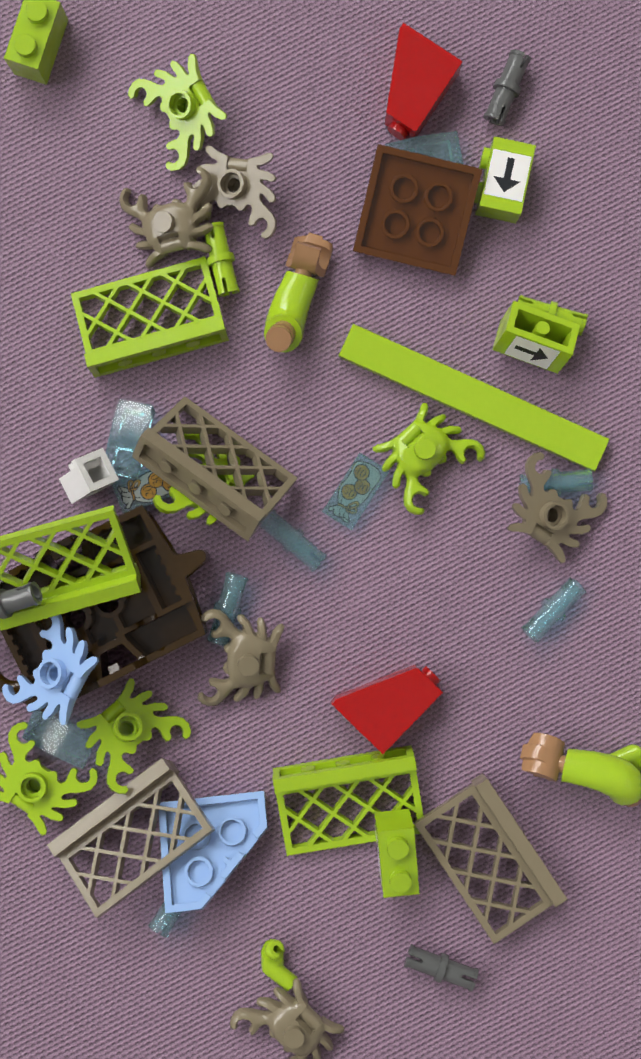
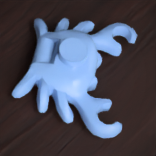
(58, 675)

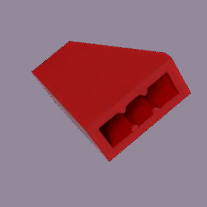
(418, 82)
(389, 704)

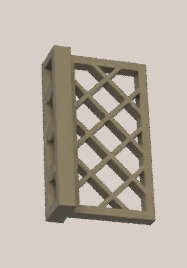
(201, 481)
(109, 815)
(515, 841)

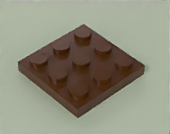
(417, 209)

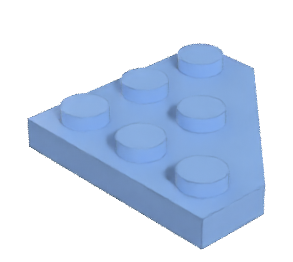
(203, 869)

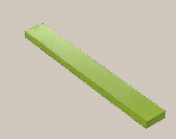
(473, 398)

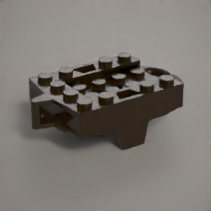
(164, 594)

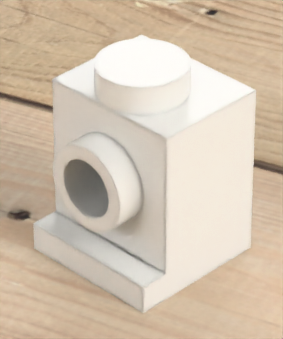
(88, 476)

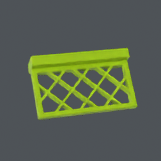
(156, 345)
(72, 592)
(336, 773)

